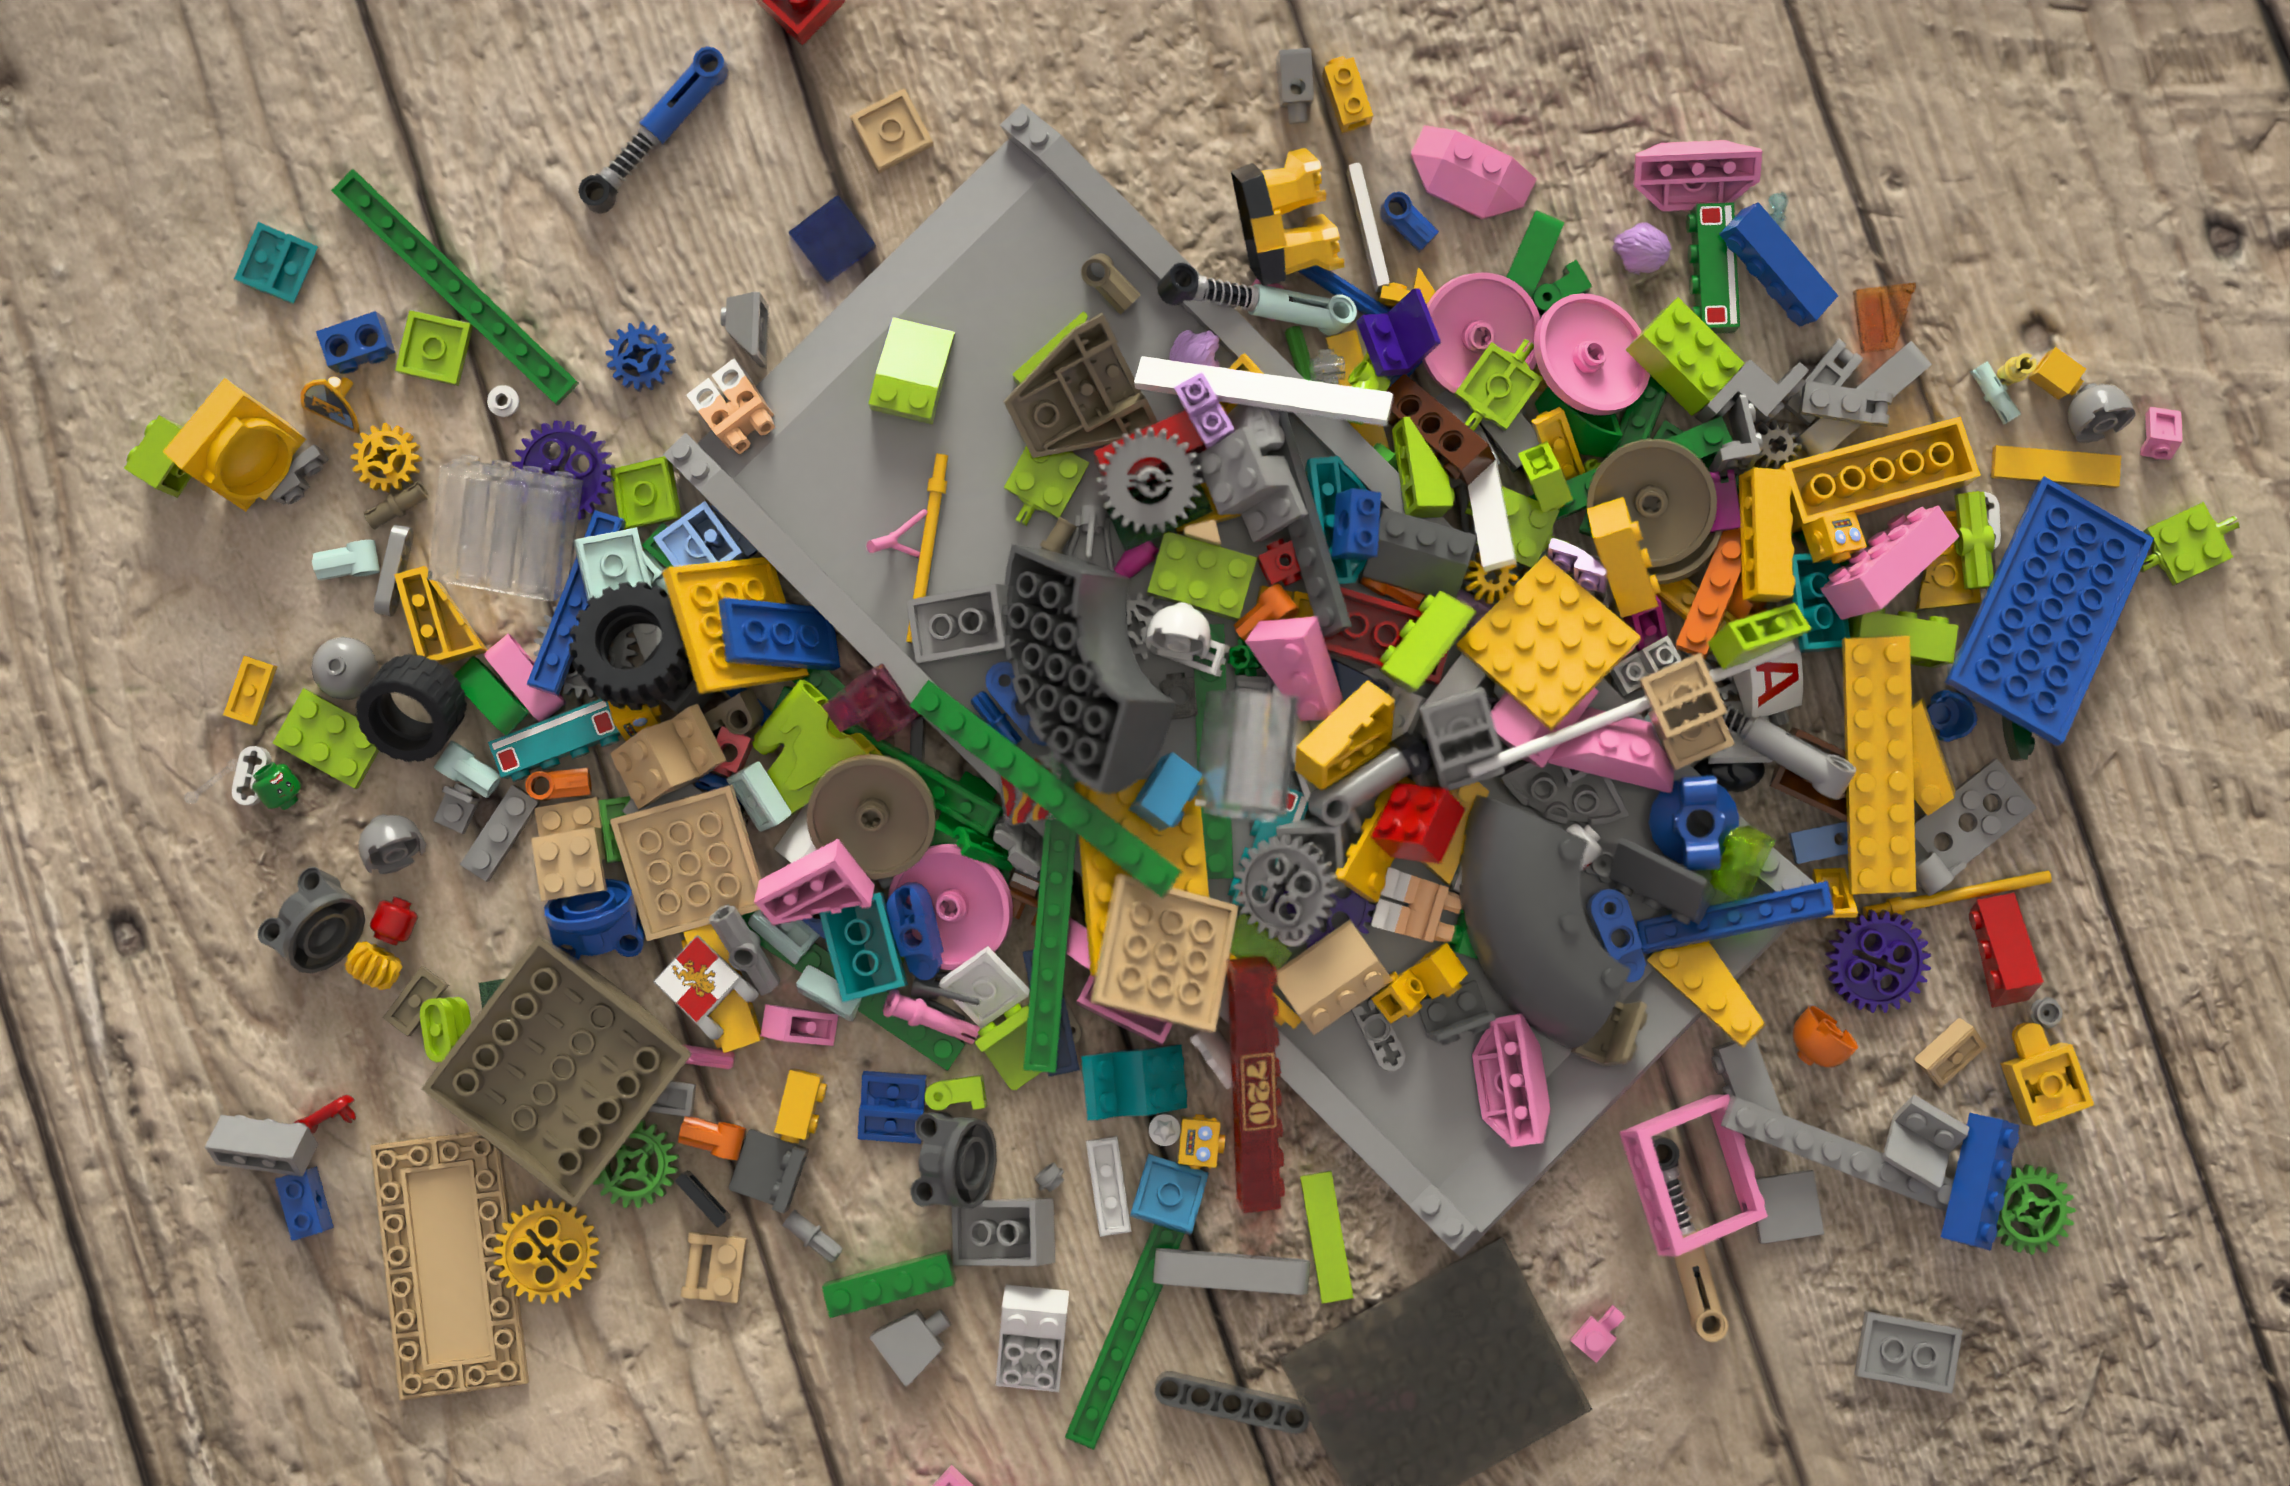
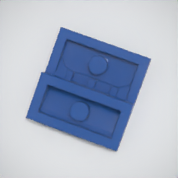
(891, 1106)

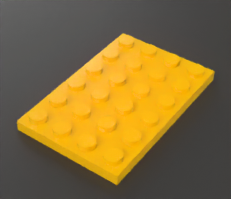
(1178, 844)

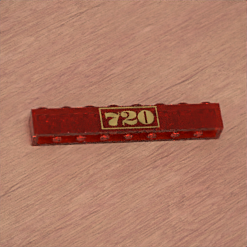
(1254, 1083)

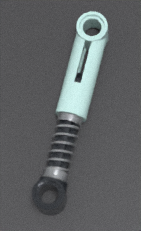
(1326, 314)

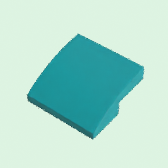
(275, 263)

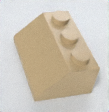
(1332, 977)

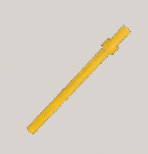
(936, 486)
(1901, 905)

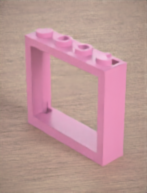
(1653, 1188)

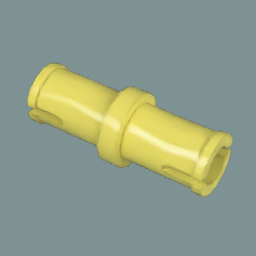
(2016, 369)

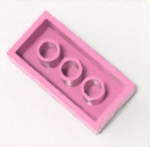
(1889, 562)

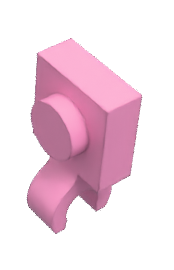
(1595, 1336)

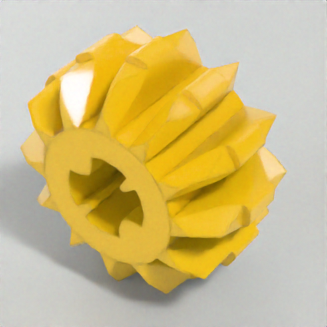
(1500, 583)
(373, 965)

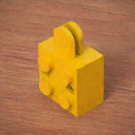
(2044, 1078)

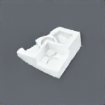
(1216, 1053)

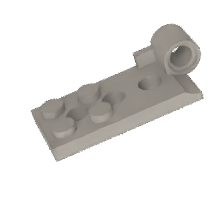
(1937, 867)

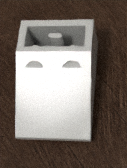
(1032, 1338)

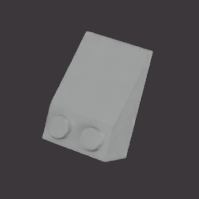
(958, 623)
(1004, 1233)

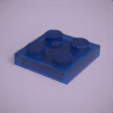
(832, 239)

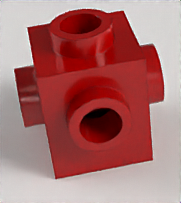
(1271, 567)

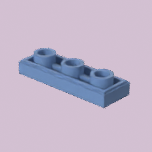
(1818, 843)

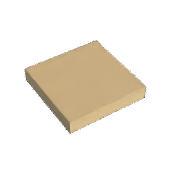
(891, 130)

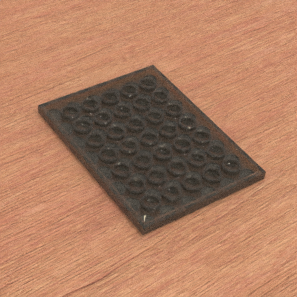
(1437, 1378)

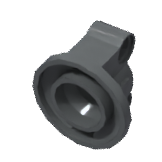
(315, 923)
(954, 1161)

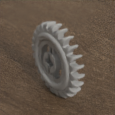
(1180, 480)

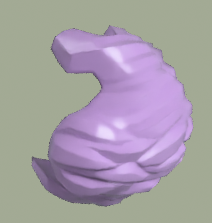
(1642, 248)
(1195, 348)

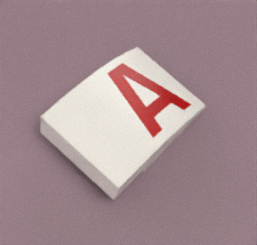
(1772, 685)

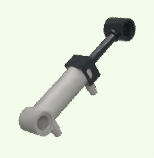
(1404, 758)

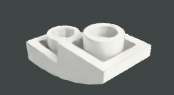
(1644, 663)

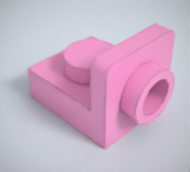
(2162, 433)

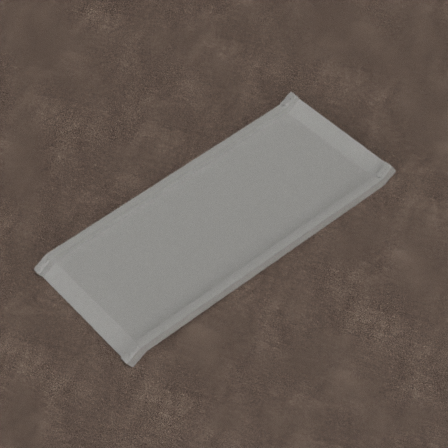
(833, 474)

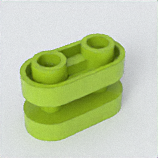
(443, 1024)

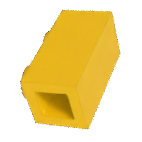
(1347, 94)
(799, 1104)

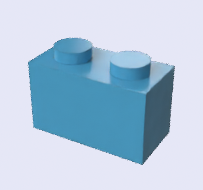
(1166, 792)

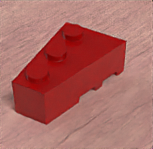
(2005, 950)

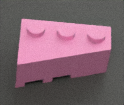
(1298, 664)
(814, 884)

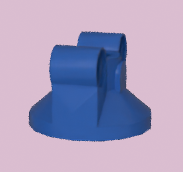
(1669, 818)
(596, 922)

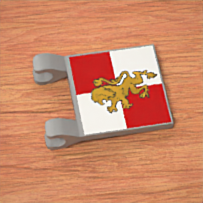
(700, 981)

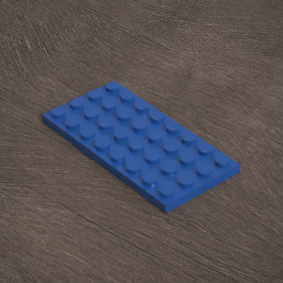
(2050, 611)

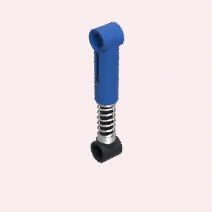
(656, 126)

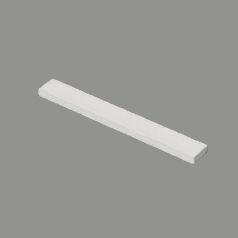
(1270, 391)

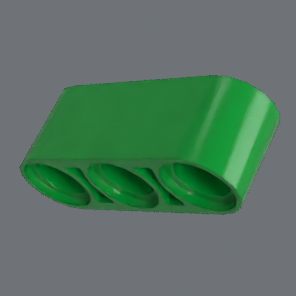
(1535, 251)
(490, 695)

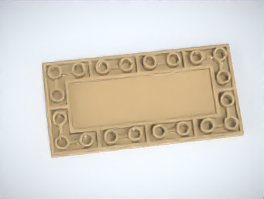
(438, 1231)

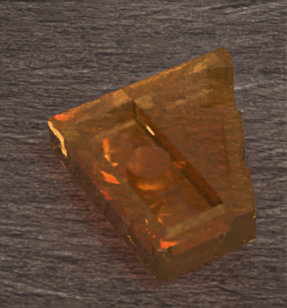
(1881, 314)

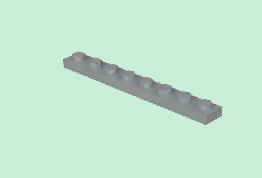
(1829, 1151)

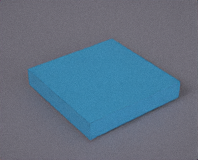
(1169, 1194)

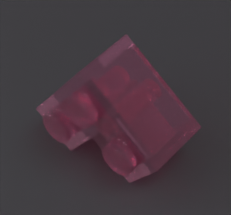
(875, 701)

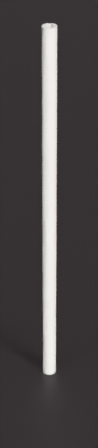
(1606, 718)

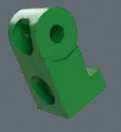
(1572, 283)

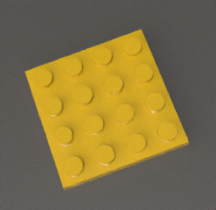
(695, 600)
(1548, 642)

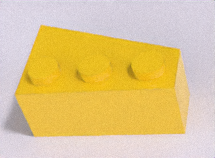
(1623, 558)
(435, 620)
(1347, 737)
(1930, 772)

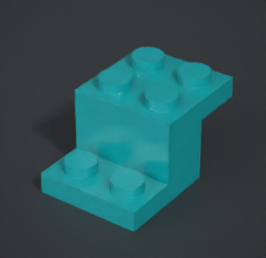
(1134, 1082)

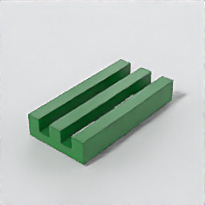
(982, 848)

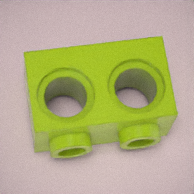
(1545, 477)

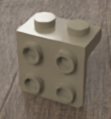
(1616, 1038)

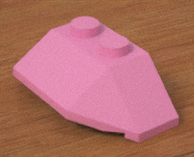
(1470, 173)
(1696, 173)
(1619, 751)
(1512, 1081)

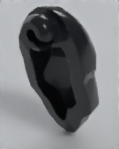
(1732, 776)

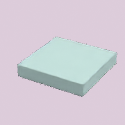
(611, 560)

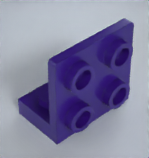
(1400, 337)

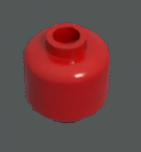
(393, 921)

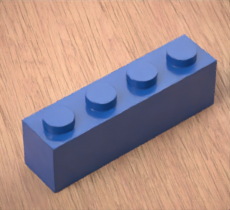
(1778, 265)
(1980, 1181)

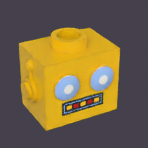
(1834, 537)
(631, 722)
(1200, 1141)

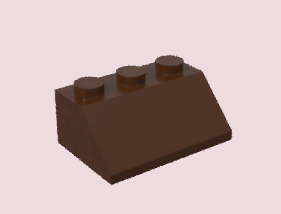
(1802, 789)

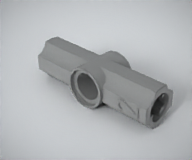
(737, 936)

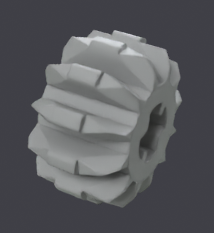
(1783, 439)

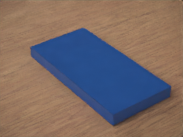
(777, 635)

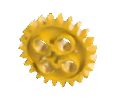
(523, 1270)

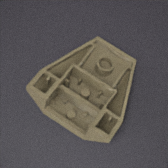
(1079, 395)

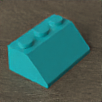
(1825, 624)
(863, 950)

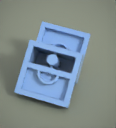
(703, 538)

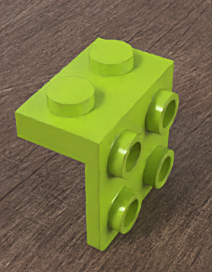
(1006, 1046)

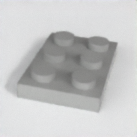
(1908, 1352)

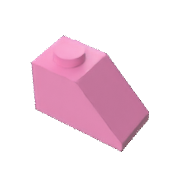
(799, 1025)

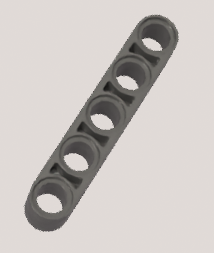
(1219, 1391)

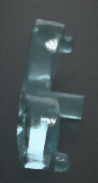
(1779, 203)

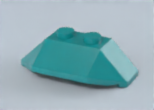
(1326, 479)

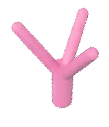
(891, 541)

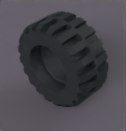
(600, 626)

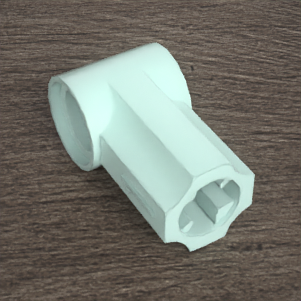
(355, 559)
(461, 766)

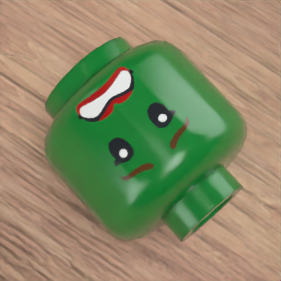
(276, 786)

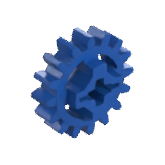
(628, 360)

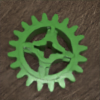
(655, 1143)
(2054, 1203)

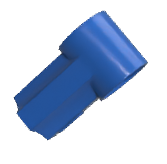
(1411, 223)

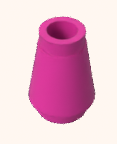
(1136, 559)

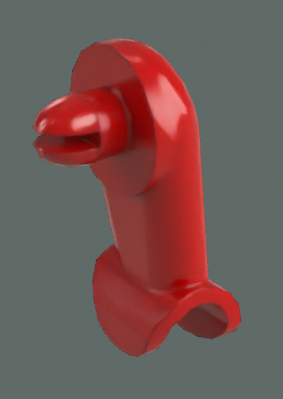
(340, 1107)

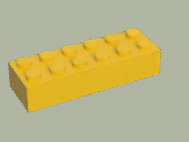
(1881, 472)

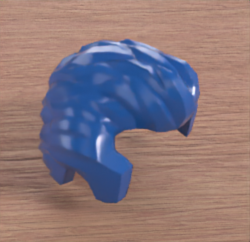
(1952, 715)

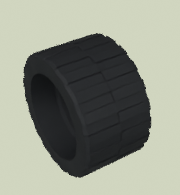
(393, 730)

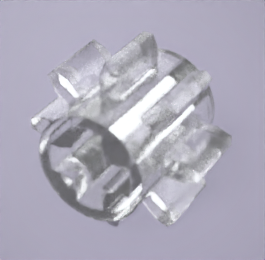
(1327, 367)

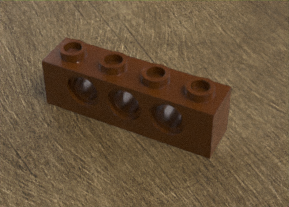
(1463, 463)

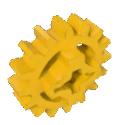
(380, 446)

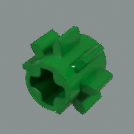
(1243, 659)

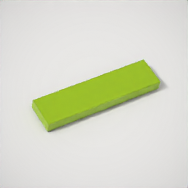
(1326, 1237)

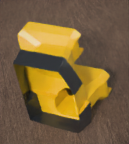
(1267, 196)

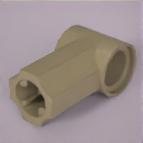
(1113, 285)

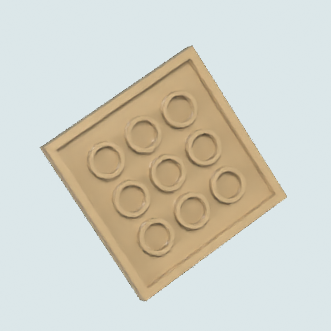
(687, 861)
(1164, 954)

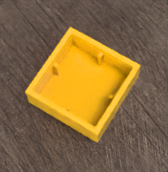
(235, 446)

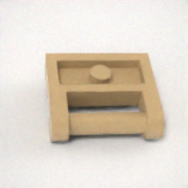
(724, 1268)

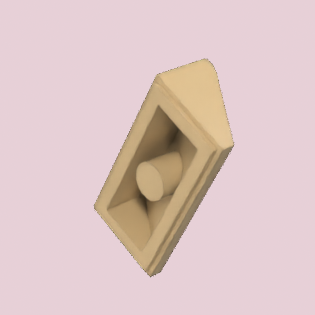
(1204, 532)
(1950, 1052)

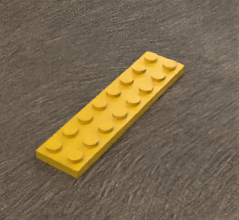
(1882, 752)

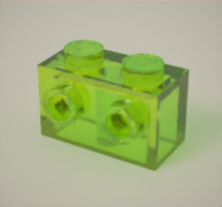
(1741, 861)
(1250, 943)

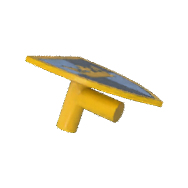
(328, 401)

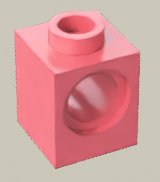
(743, 746)

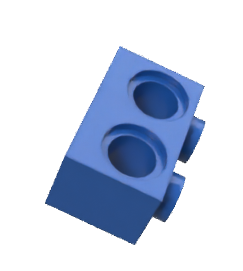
(355, 334)

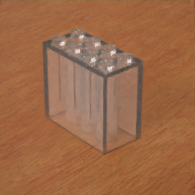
(504, 527)
(1246, 754)

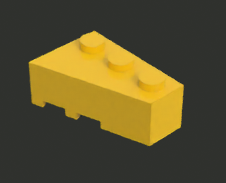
(1466, 796)

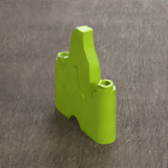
(809, 742)

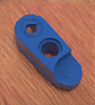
(1007, 698)
(1621, 918)
(923, 955)

